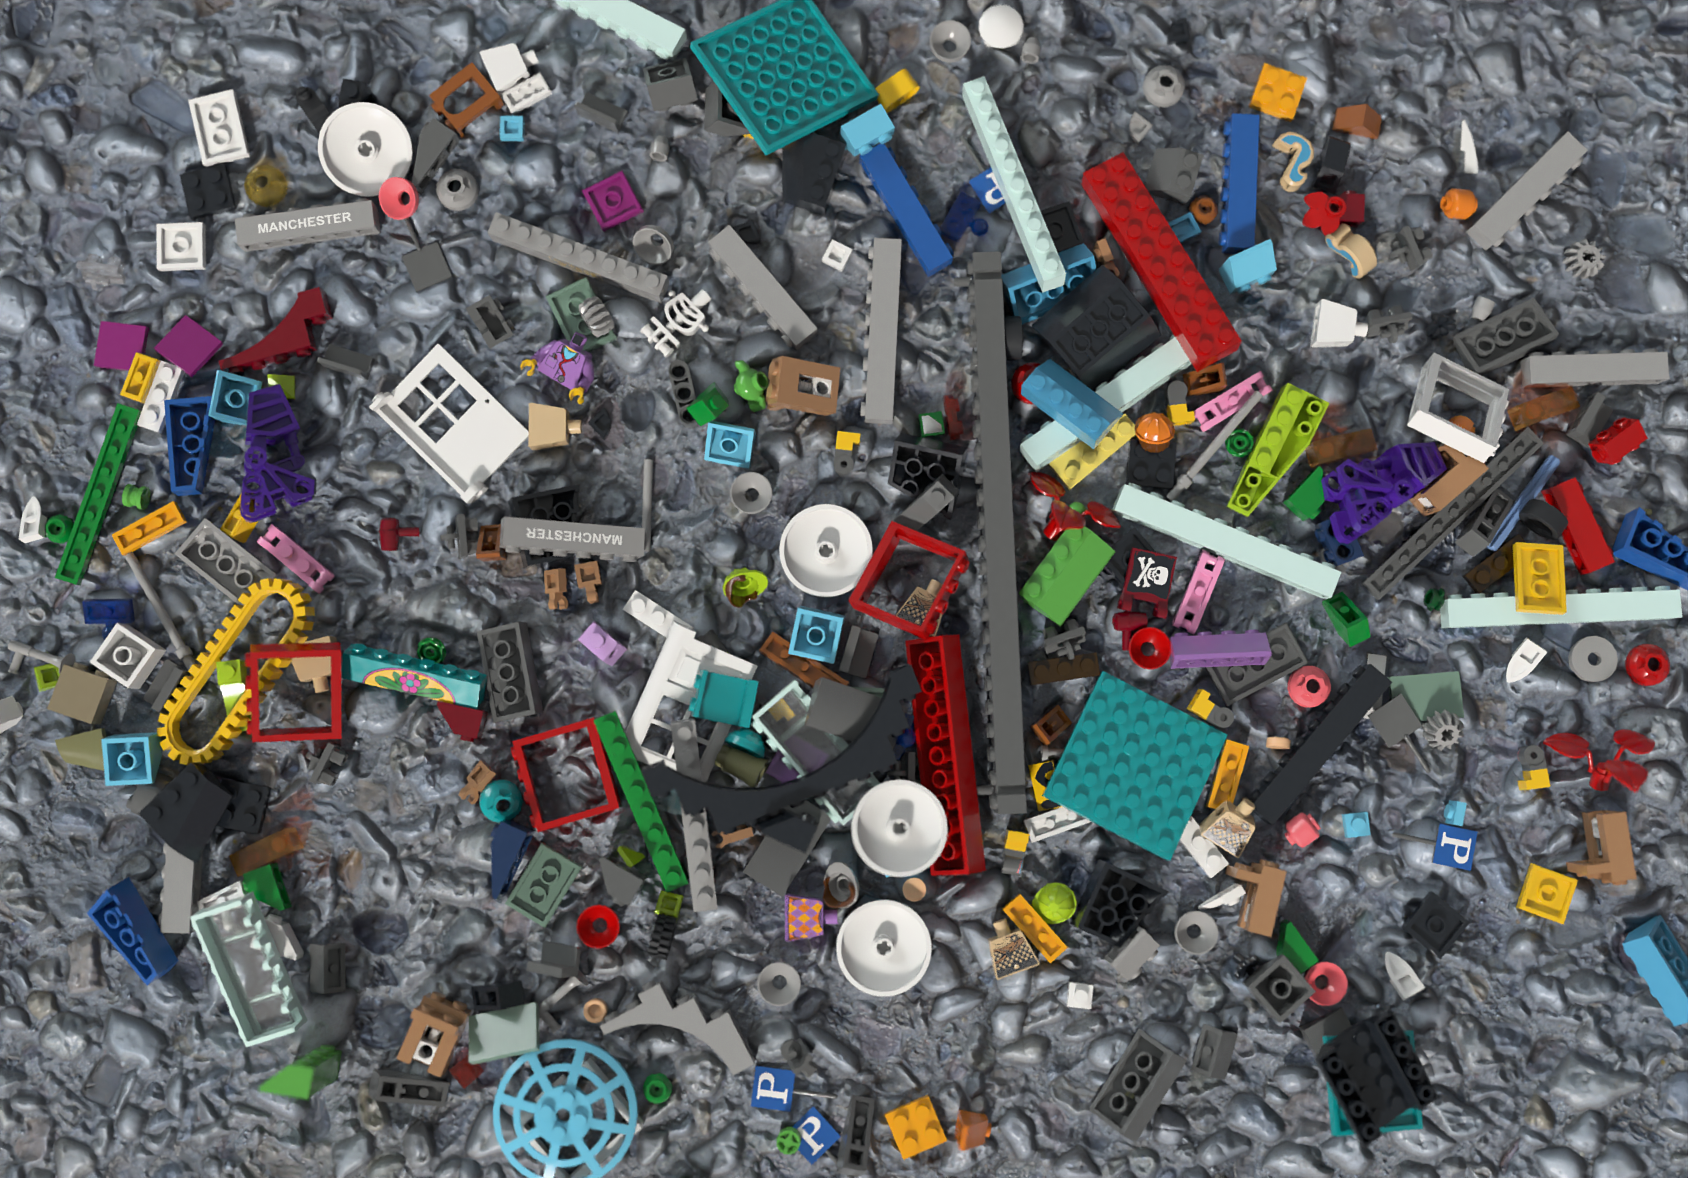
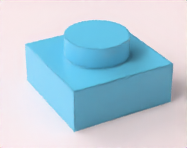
(512, 128)
(1455, 812)
(1356, 824)

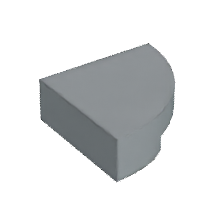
(1138, 127)

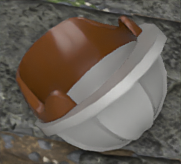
(840, 886)

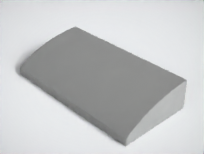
(222, 561)

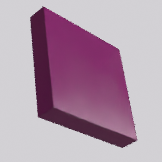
(612, 201)
(119, 344)
(188, 346)

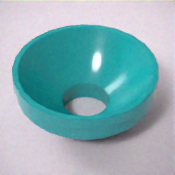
(747, 742)
(500, 790)

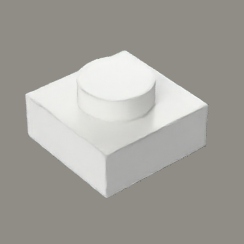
(837, 255)
(1079, 995)

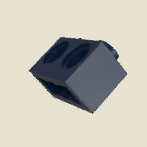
(1331, 545)

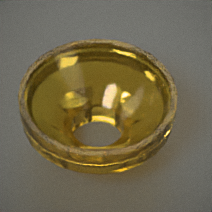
(272, 192)

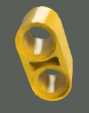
(896, 90)

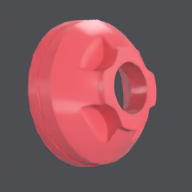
(390, 198)
(1297, 686)
(1336, 985)

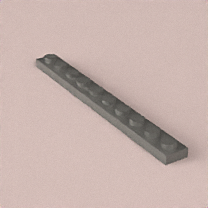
(1447, 519)

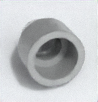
(1031, 50)
(659, 149)
(1482, 308)

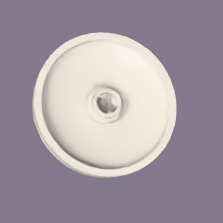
(364, 148)
(825, 550)
(899, 828)
(883, 947)

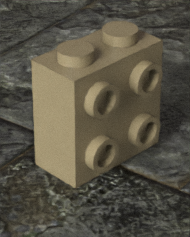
(82, 693)

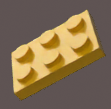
(1539, 578)

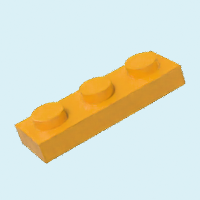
(149, 528)
(1227, 773)
(1034, 928)

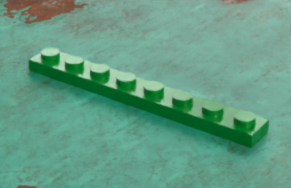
(98, 495)
(640, 801)

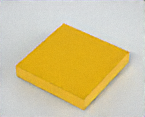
(1546, 893)

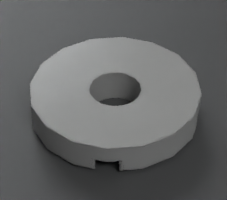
(1606, 657)

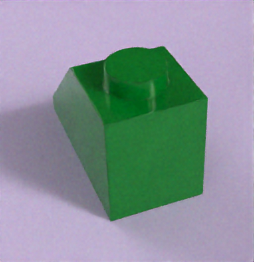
(708, 405)
(1307, 496)
(1347, 619)
(267, 886)
(1294, 947)

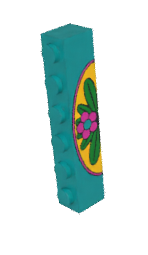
(413, 676)

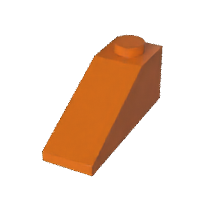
(971, 1129)

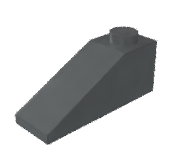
(433, 150)
(928, 504)
(1484, 523)
(407, 1088)
(856, 1137)

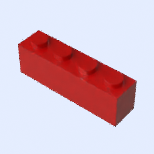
(1582, 534)

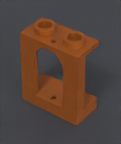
(459, 121)

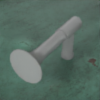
(22, 649)
(548, 1003)

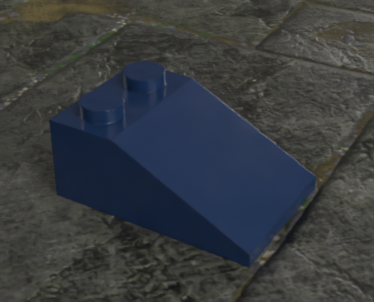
(507, 852)

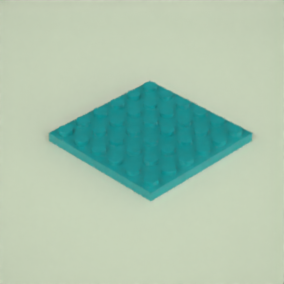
(784, 72)
(1135, 765)

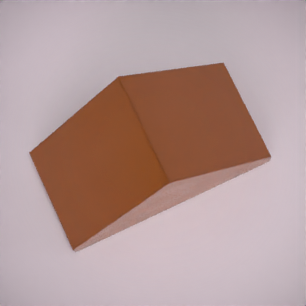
(1358, 121)
(1206, 381)
(489, 544)
(1051, 725)

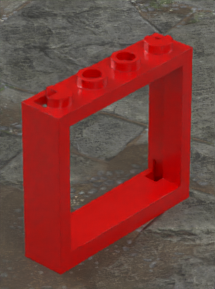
(880, 560)
(294, 650)
(603, 765)

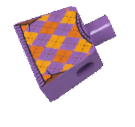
(805, 917)

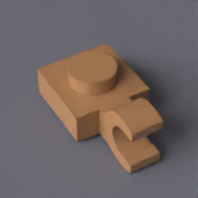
(1104, 256)
(589, 577)
(555, 584)
(478, 780)
(741, 833)

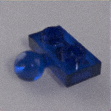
(961, 217)
(108, 613)
(906, 739)

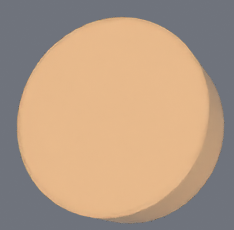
(1278, 743)
(914, 889)
(595, 1010)

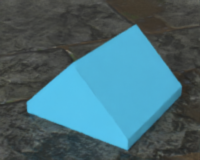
(231, 397)
(729, 444)

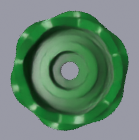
(1246, 443)
(65, 524)
(425, 646)
(657, 1080)

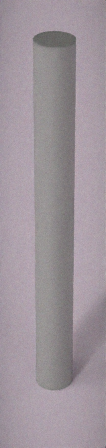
(647, 502)

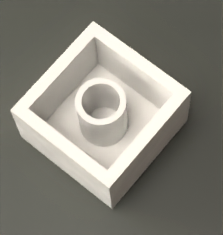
(128, 656)

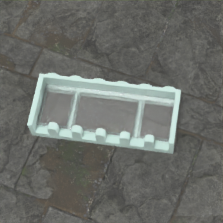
(807, 747)
(249, 969)

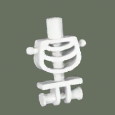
(694, 305)

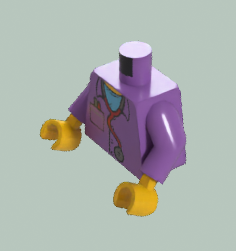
(566, 364)

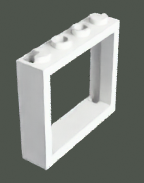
(1471, 384)
(609, 1148)

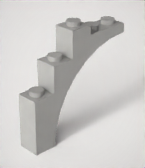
(688, 1015)

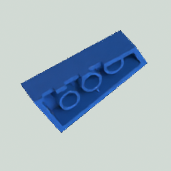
(188, 442)
(1652, 548)
(133, 931)

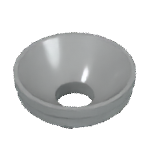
(950, 31)
(1161, 95)
(464, 197)
(649, 249)
(745, 482)
(1204, 941)
(777, 996)

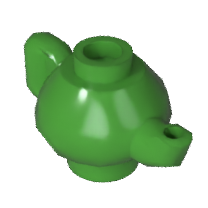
(751, 385)

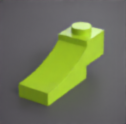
(232, 681)

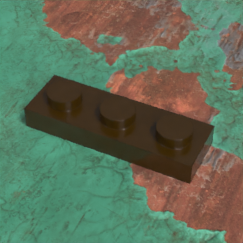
(1493, 566)
(1063, 669)

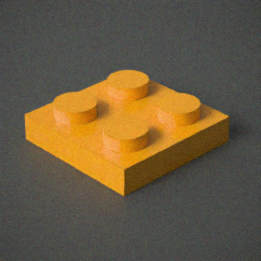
(1277, 92)
(915, 1127)

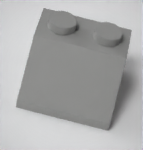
(1133, 954)

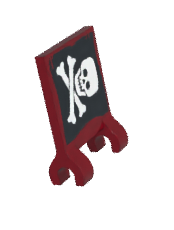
(1148, 579)

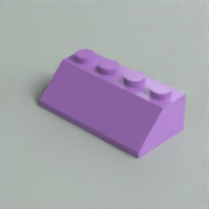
(1219, 650)

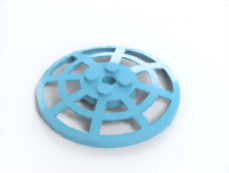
(567, 1097)

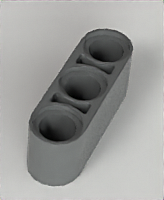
(679, 384)

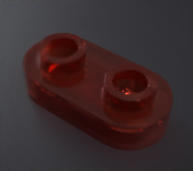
(951, 406)

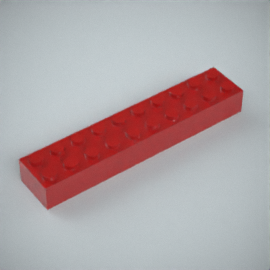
(1160, 262)
(946, 750)

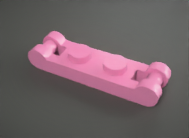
(1230, 401)
(296, 558)
(1198, 591)

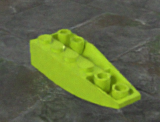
(1278, 445)

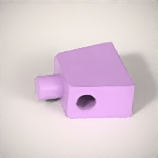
(602, 643)

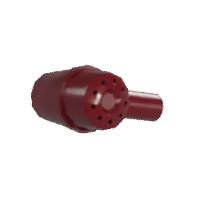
(391, 532)
(1127, 622)

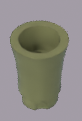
(741, 765)

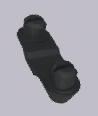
(312, 106)

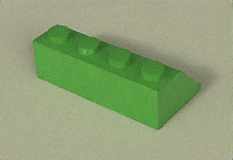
(1066, 573)
(307, 1074)

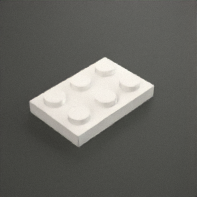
(219, 128)

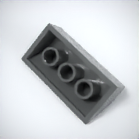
(1148, 1073)

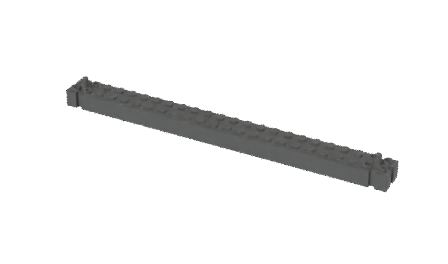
(996, 541)

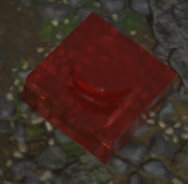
(465, 1072)

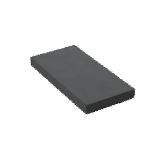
(1240, 681)
(777, 863)

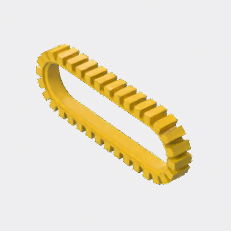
(217, 650)

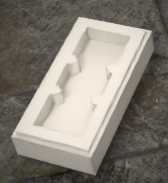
(526, 93)

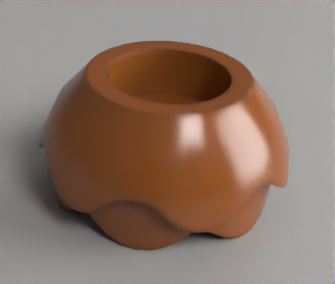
(1201, 216)

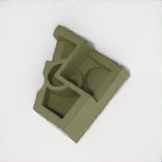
(83, 749)

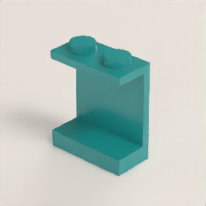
(723, 698)

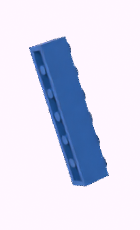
(1240, 183)
(906, 209)

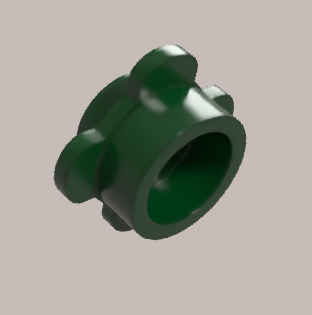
(1434, 599)

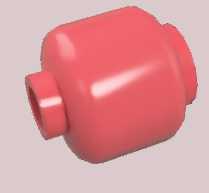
(1302, 830)

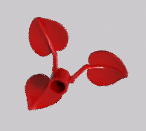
(1062, 515)
(1626, 771)

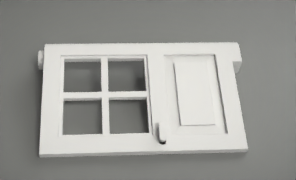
(475, 442)
(674, 677)

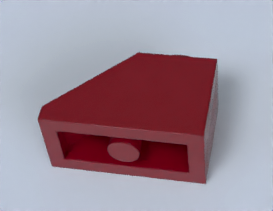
(1354, 208)
(464, 720)

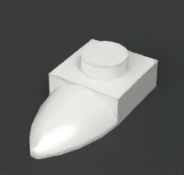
(32, 522)
(1524, 660)
(1228, 896)
(1402, 976)

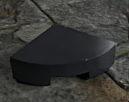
(1178, 32)
(748, 232)
(601, 423)

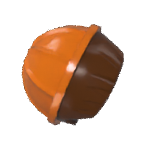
(1154, 432)

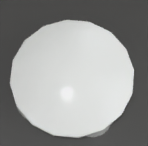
(1001, 26)

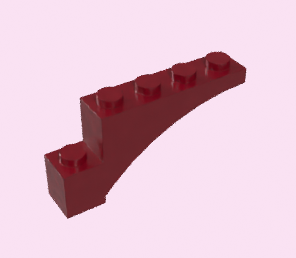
(289, 338)

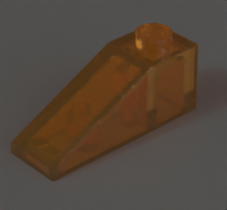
(1543, 408)
(1340, 447)
(266, 851)

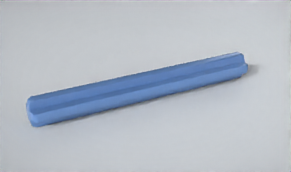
(1530, 492)

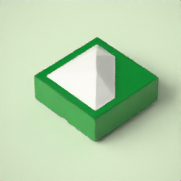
(931, 424)

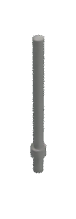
(1184, 480)
(183, 652)

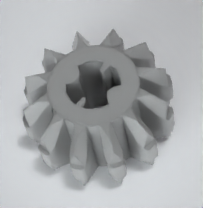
(1592, 258)
(596, 316)
(1443, 730)

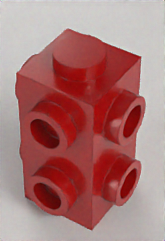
(1617, 441)

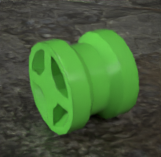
(136, 496)
(787, 1144)

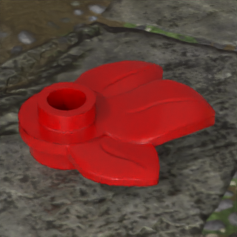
(1320, 214)

